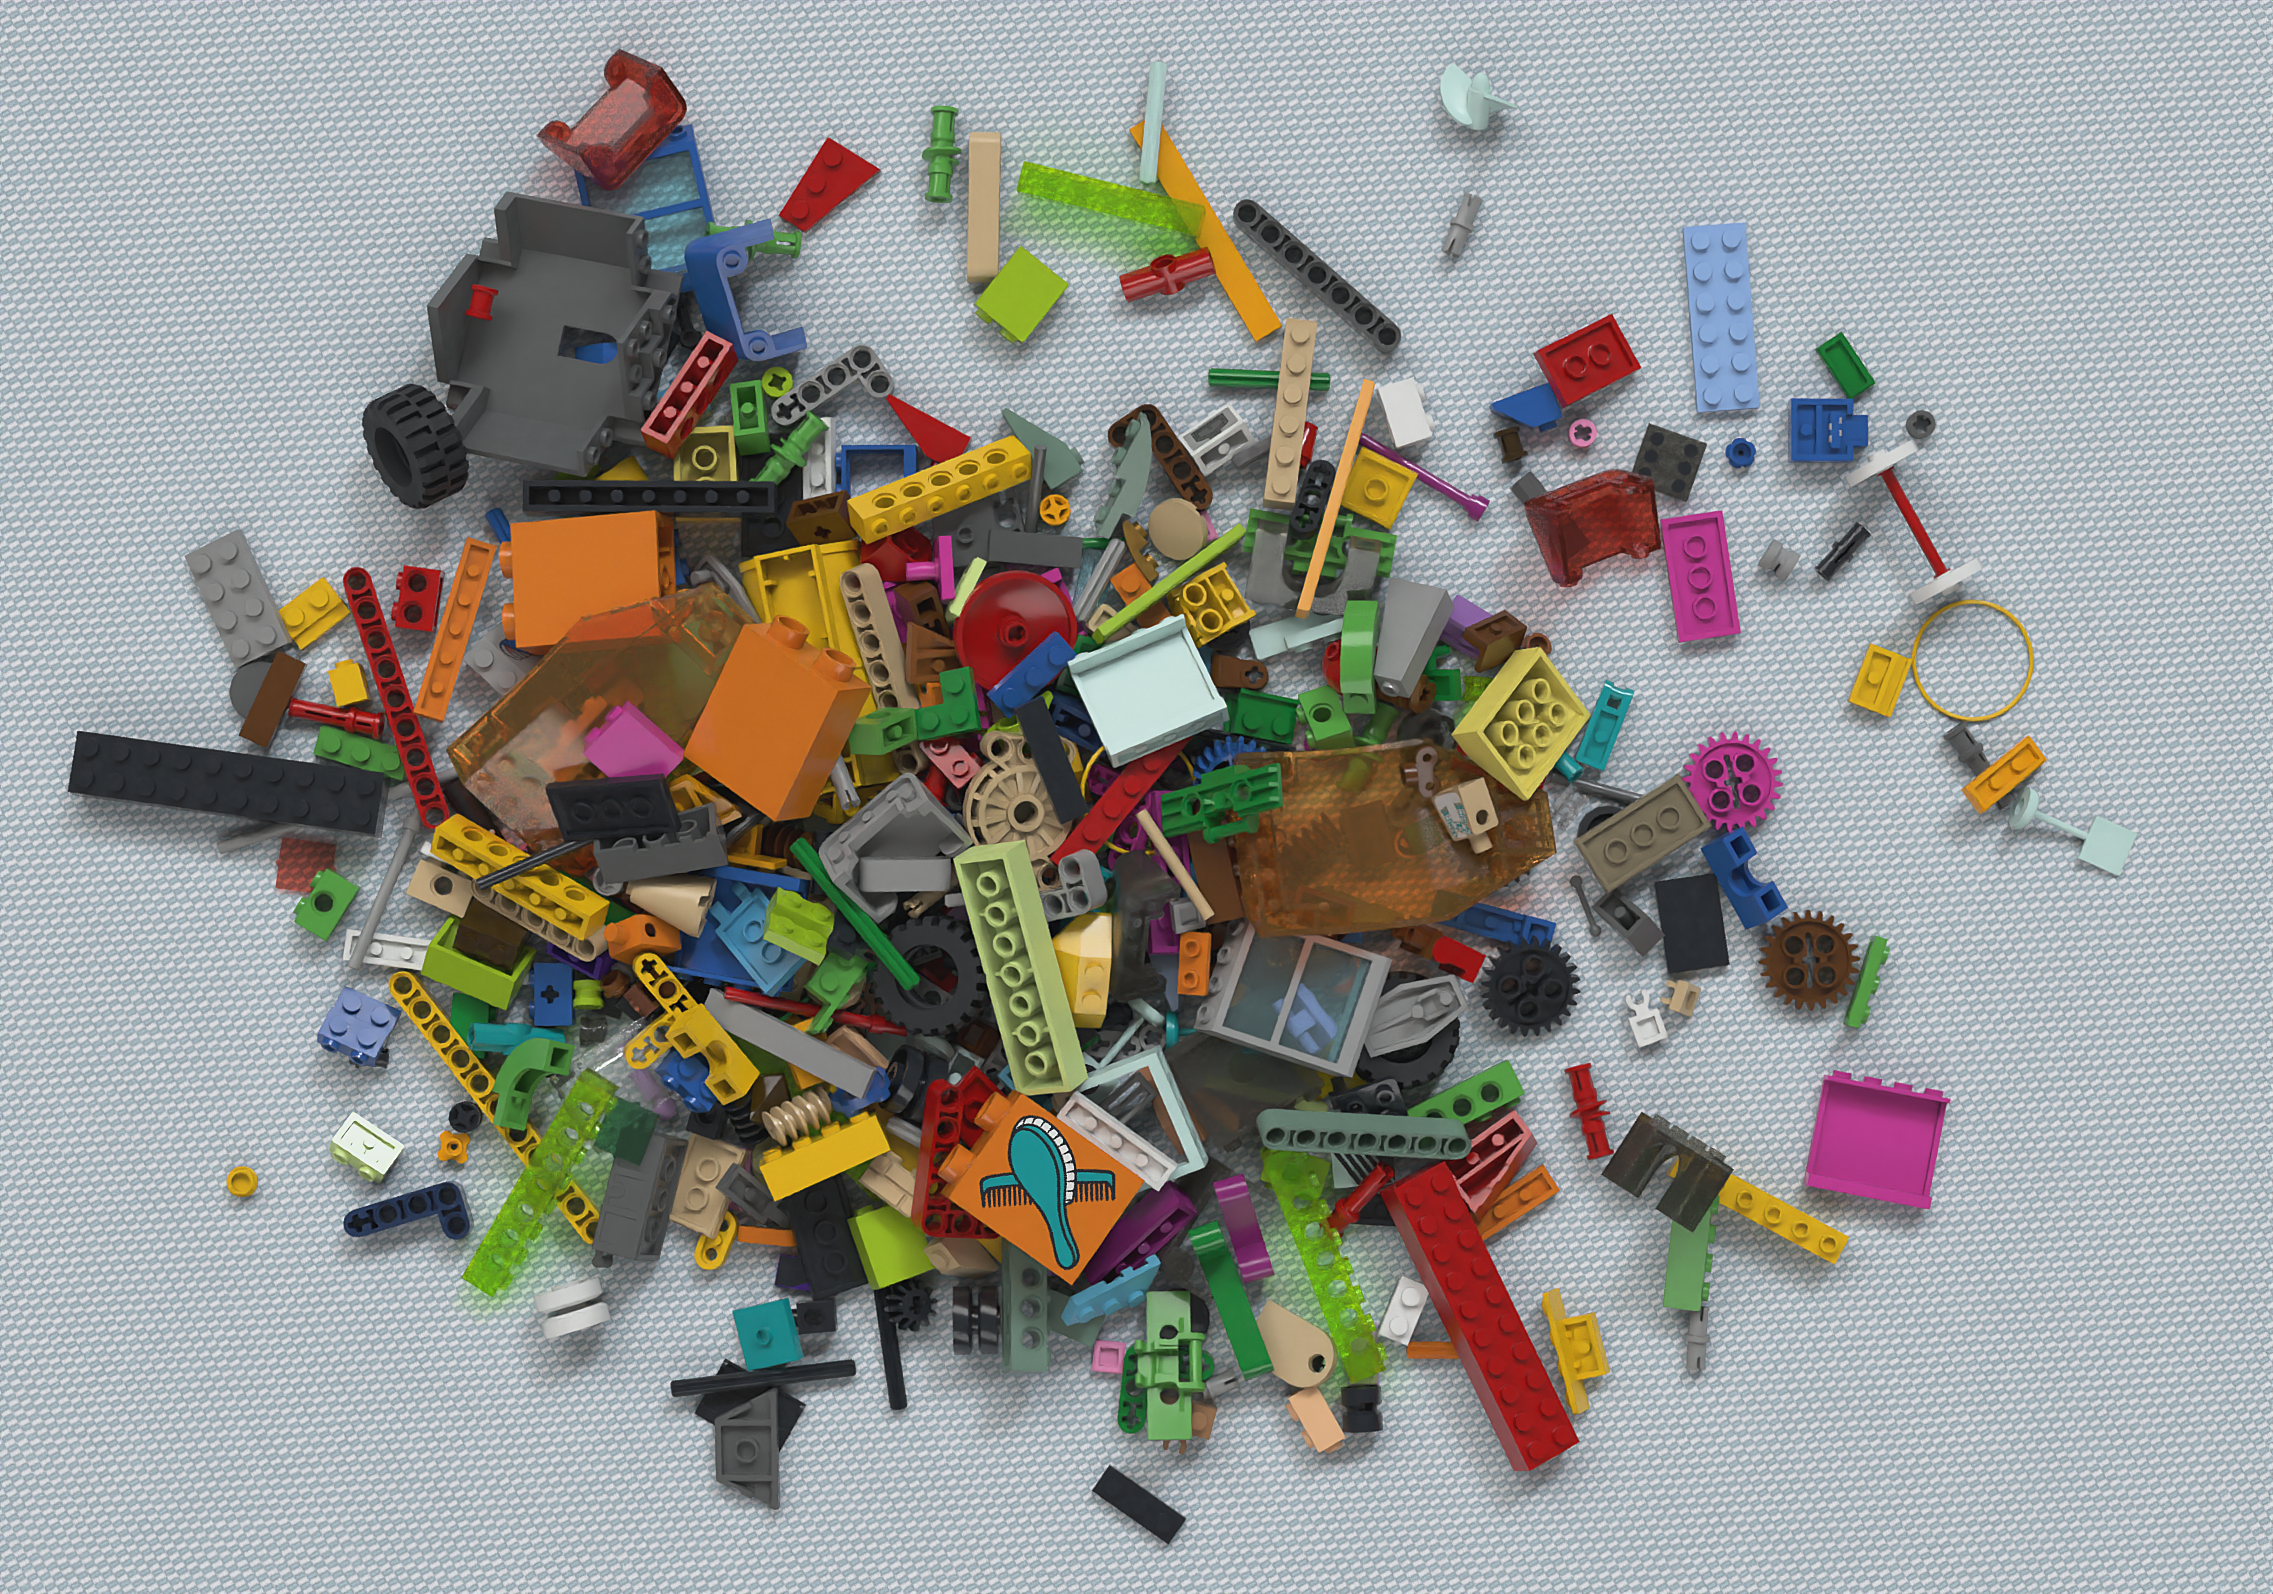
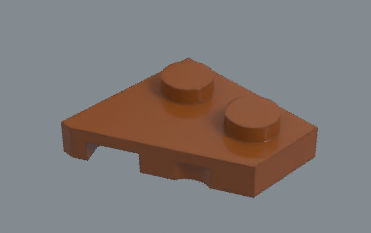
(928, 655)

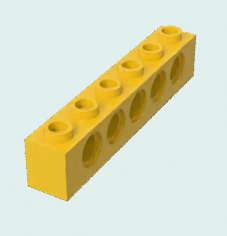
(940, 489)
(538, 890)
(1778, 1217)

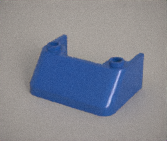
(709, 265)

